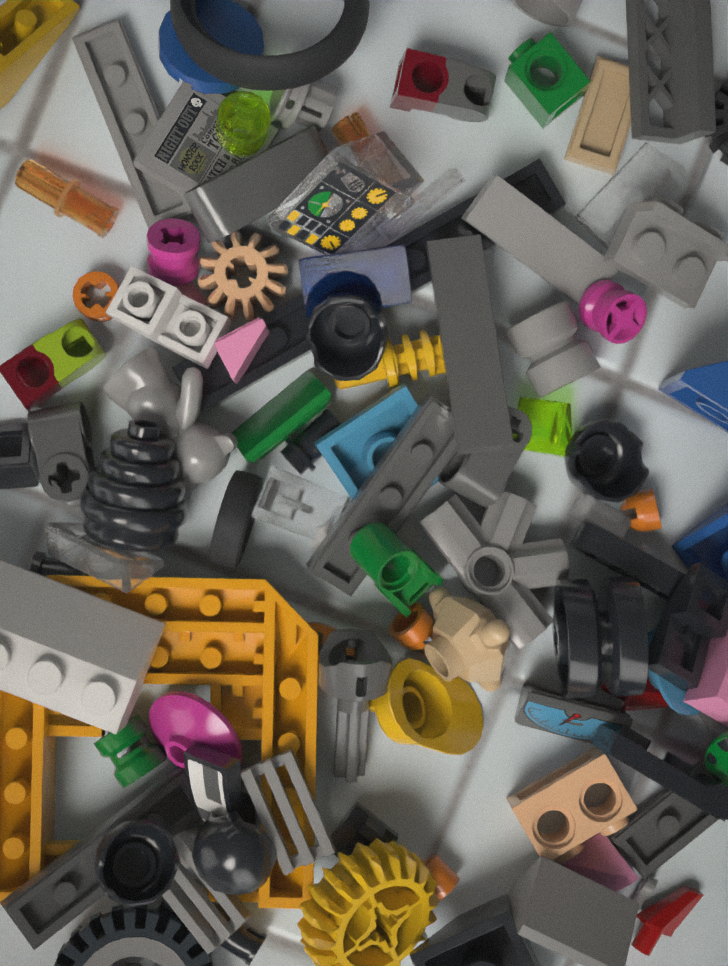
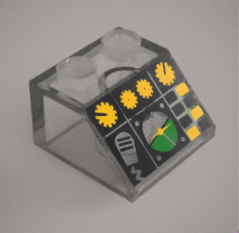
(349, 196)

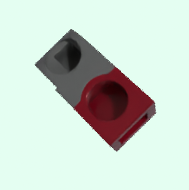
(442, 87)

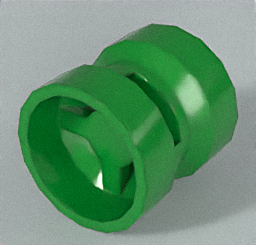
(136, 761)

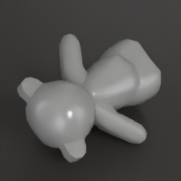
(148, 394)

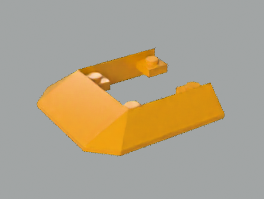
(216, 634)

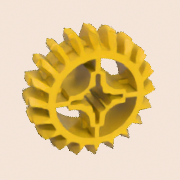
(369, 907)

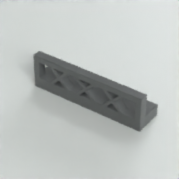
(686, 75)

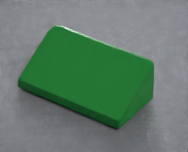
(281, 417)

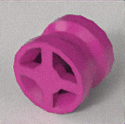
(173, 251)
(612, 311)

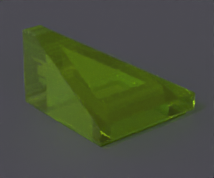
(550, 426)

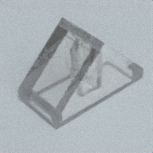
(298, 504)

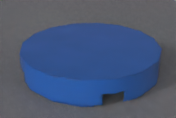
(228, 25)

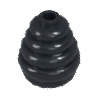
(135, 491)

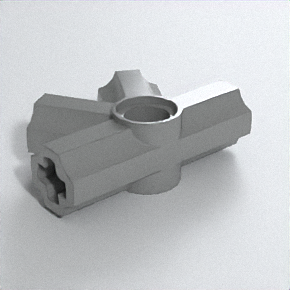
(518, 563)

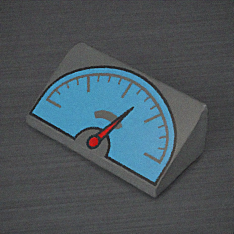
(566, 717)

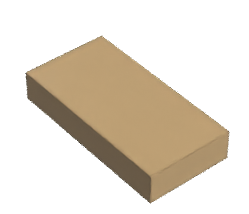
(602, 118)

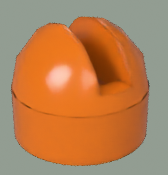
(646, 511)
(413, 630)

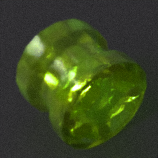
(247, 113)

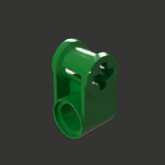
(393, 566)

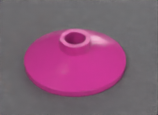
(185, 719)

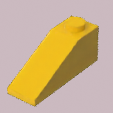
(26, 36)

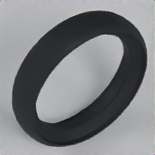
(270, 71)

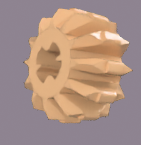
(257, 263)

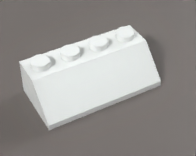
(72, 648)

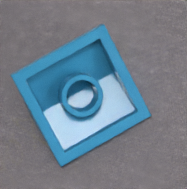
(363, 439)

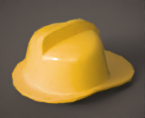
(429, 710)

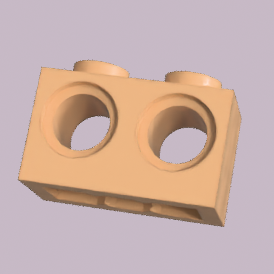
(564, 792)

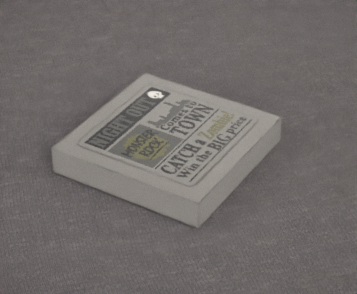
(184, 143)

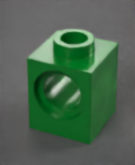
(545, 102)

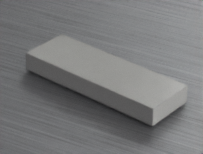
(536, 239)

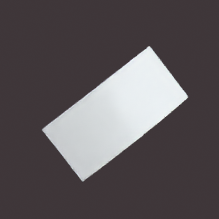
(168, 317)

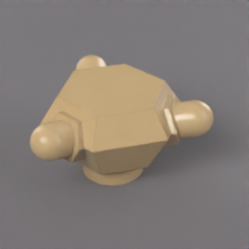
(467, 640)

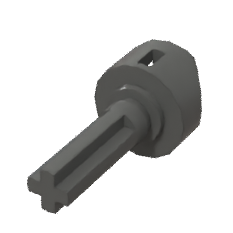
(353, 685)

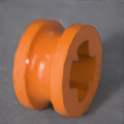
(99, 281)

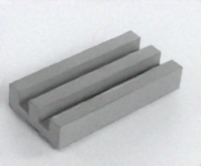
(306, 855)
(194, 907)

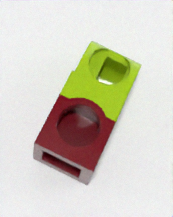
(52, 363)

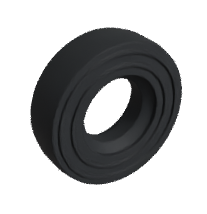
(235, 519)

